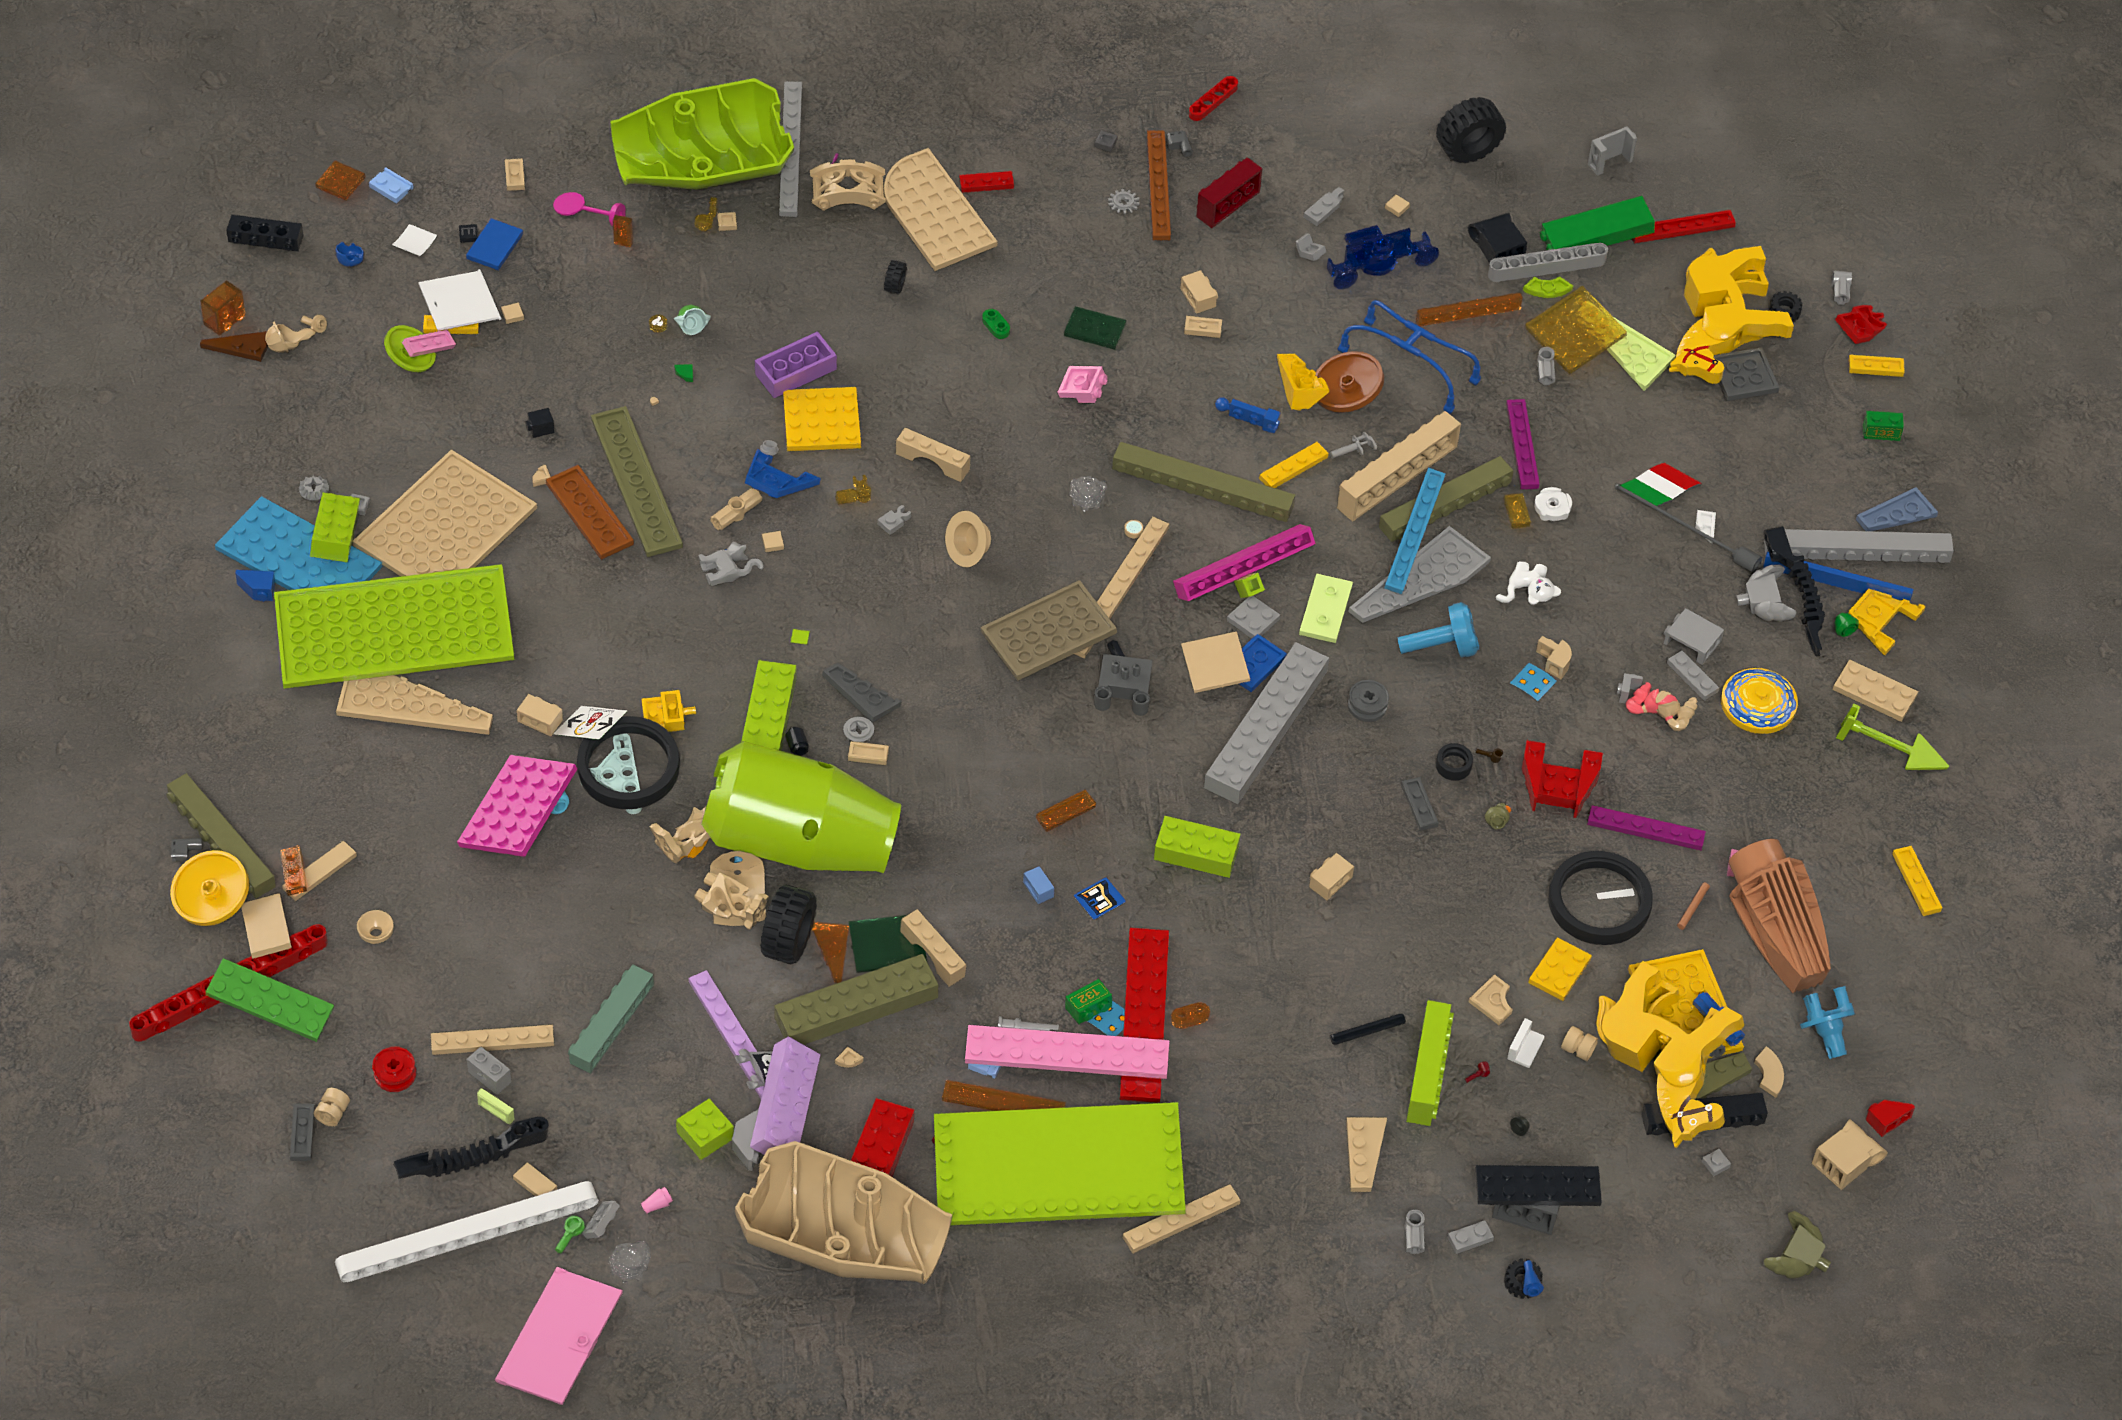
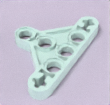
(616, 766)

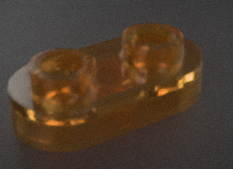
(1191, 1015)

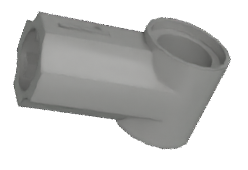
(1841, 282)
(1545, 366)
(1414, 1232)

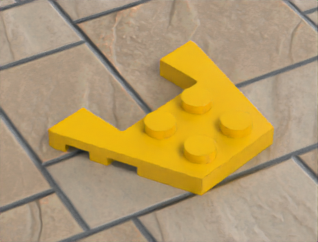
(1876, 610)

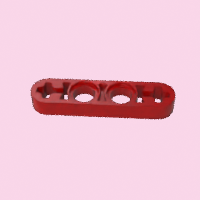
(1212, 97)

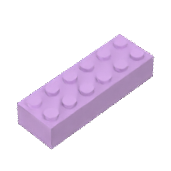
(785, 1095)

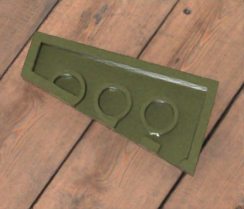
(1724, 1072)

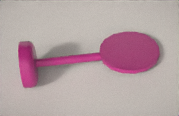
(572, 203)

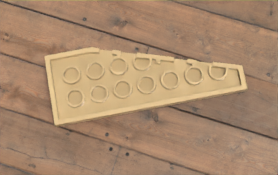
(406, 703)

